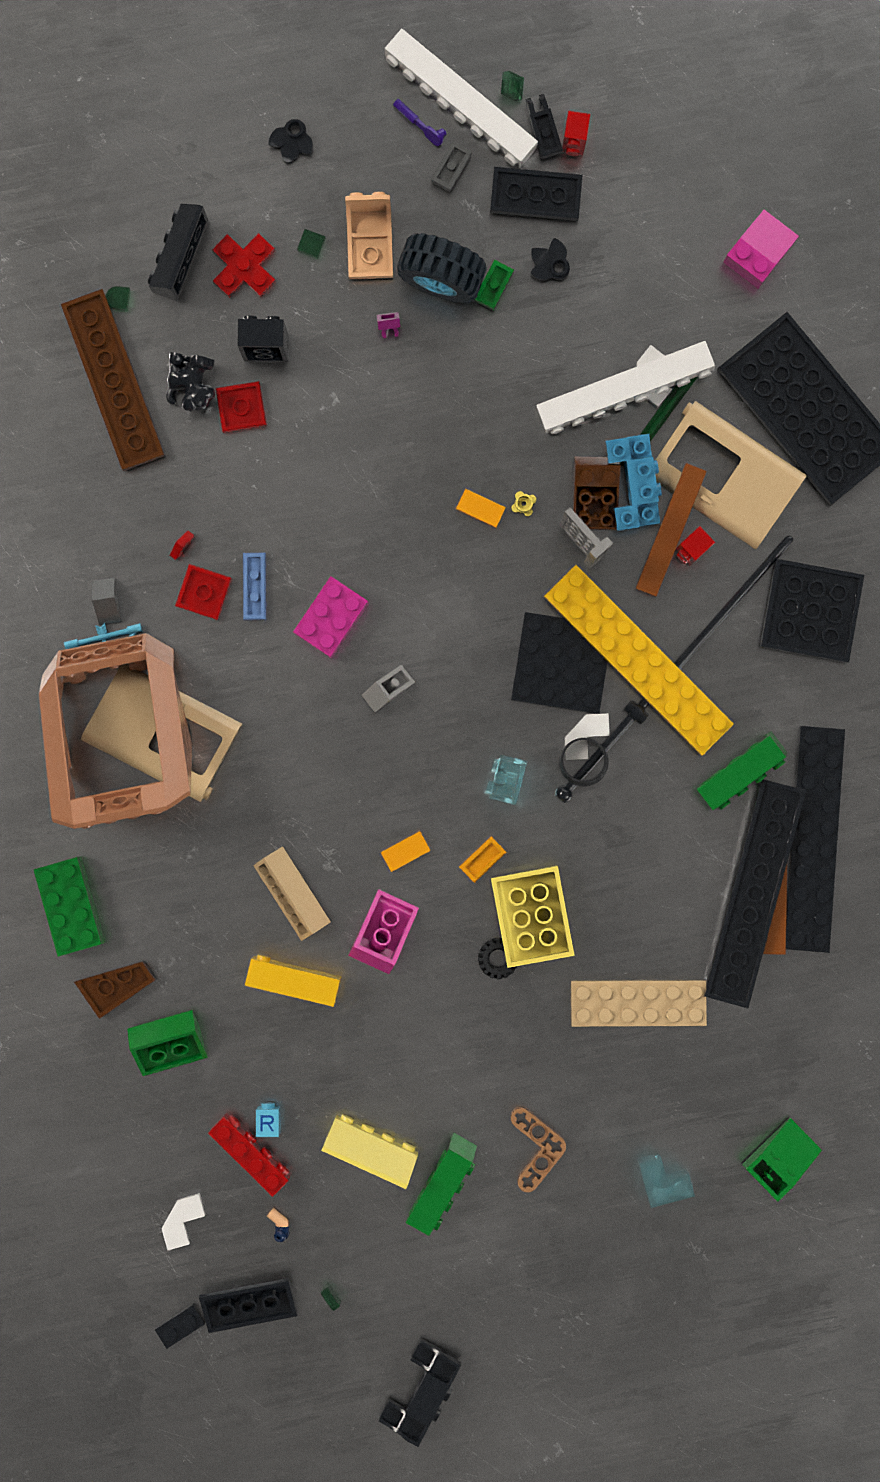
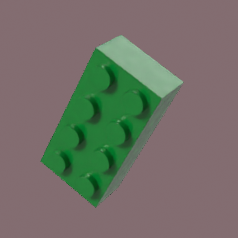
(69, 906)

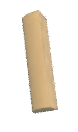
(291, 893)

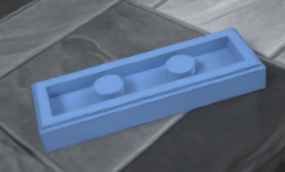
(254, 586)

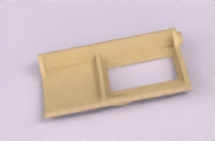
(754, 491)
(126, 726)

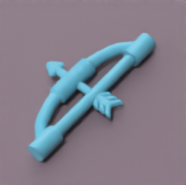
(103, 635)

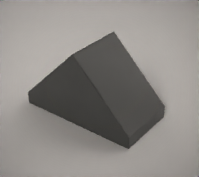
(106, 601)

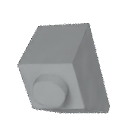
(388, 688)

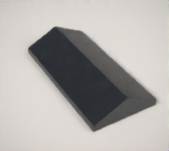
(248, 1305)

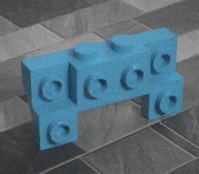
(640, 480)

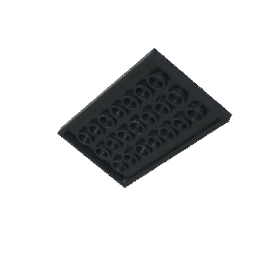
(806, 407)

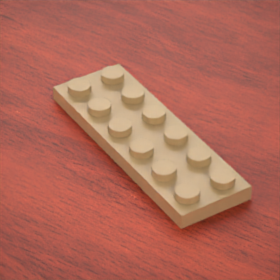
(638, 1003)

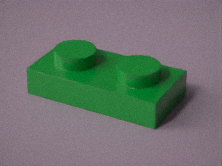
(494, 285)

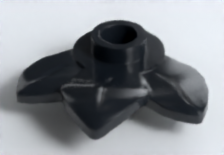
(291, 143)
(548, 259)

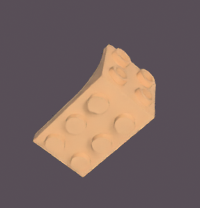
(369, 235)

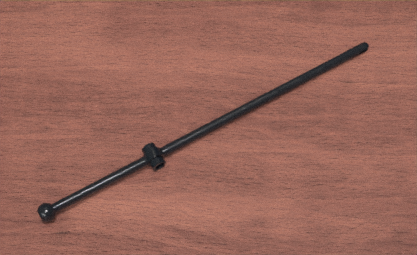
(637, 711)

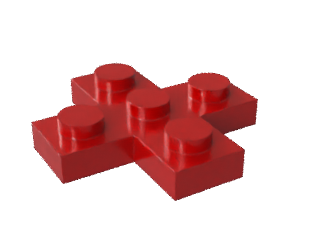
(243, 265)

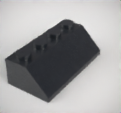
(178, 251)

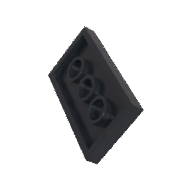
(536, 193)

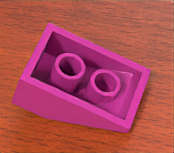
(760, 249)
(383, 932)

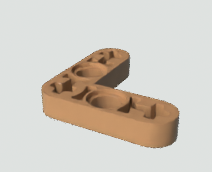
(545, 1150)

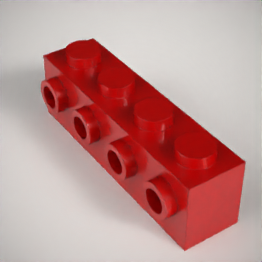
(249, 1154)

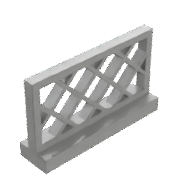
(584, 538)

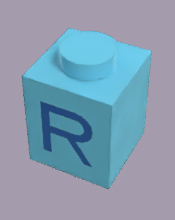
(268, 1120)

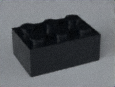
(263, 339)

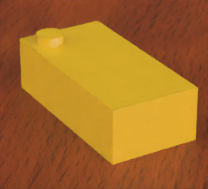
(293, 980)

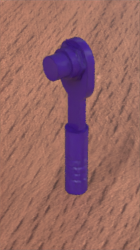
(433, 136)

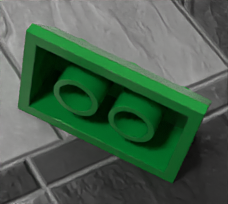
(166, 1043)

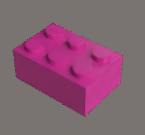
(331, 617)

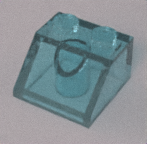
(507, 779)

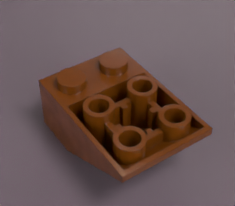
(596, 491)

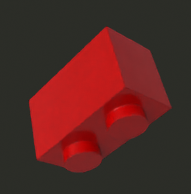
(575, 133)
(694, 546)

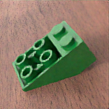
(782, 1159)

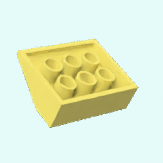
(532, 916)
(370, 1151)

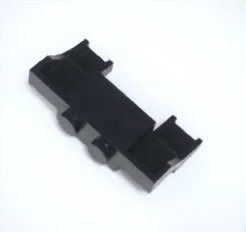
(424, 1404)

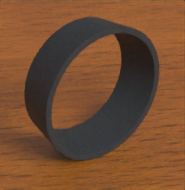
(584, 782)

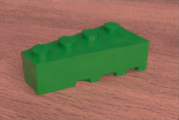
(743, 771)
(442, 1185)

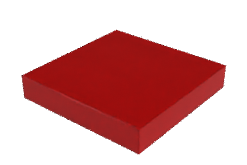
(241, 407)
(203, 592)

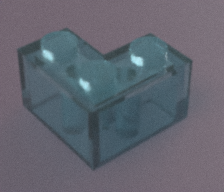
(663, 1187)

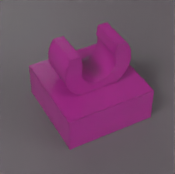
(388, 321)

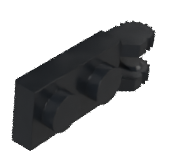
(544, 128)

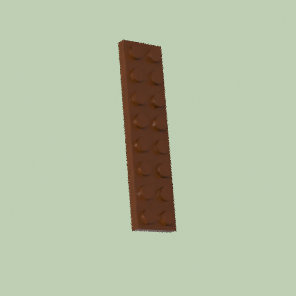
(112, 380)

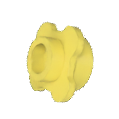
(521, 497)

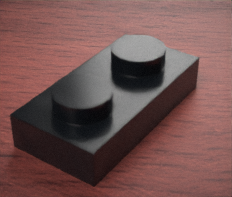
(180, 1326)

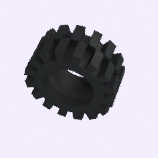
(484, 962)

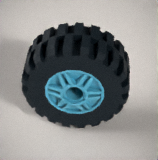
(441, 268)

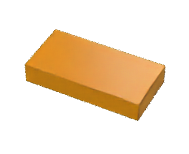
(480, 508)
(405, 851)
(482, 859)

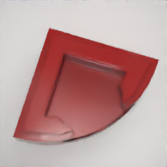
(179, 545)

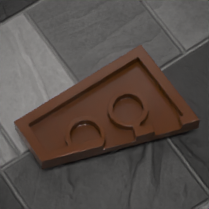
(114, 987)

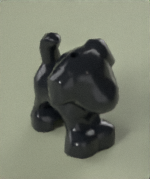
(197, 395)

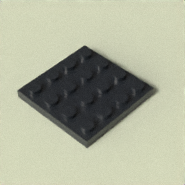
(812, 610)
(557, 666)

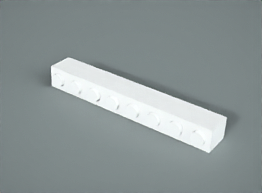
(460, 98)
(626, 387)

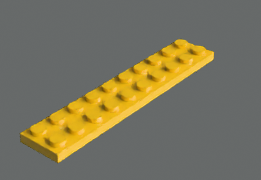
(638, 660)

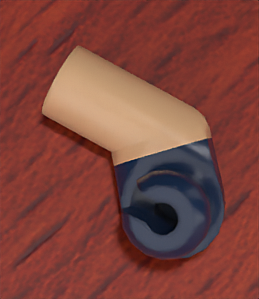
(281, 1225)

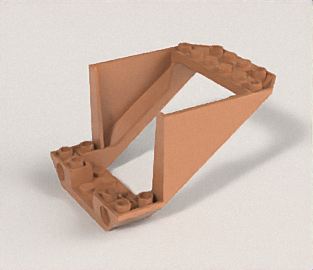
(171, 725)

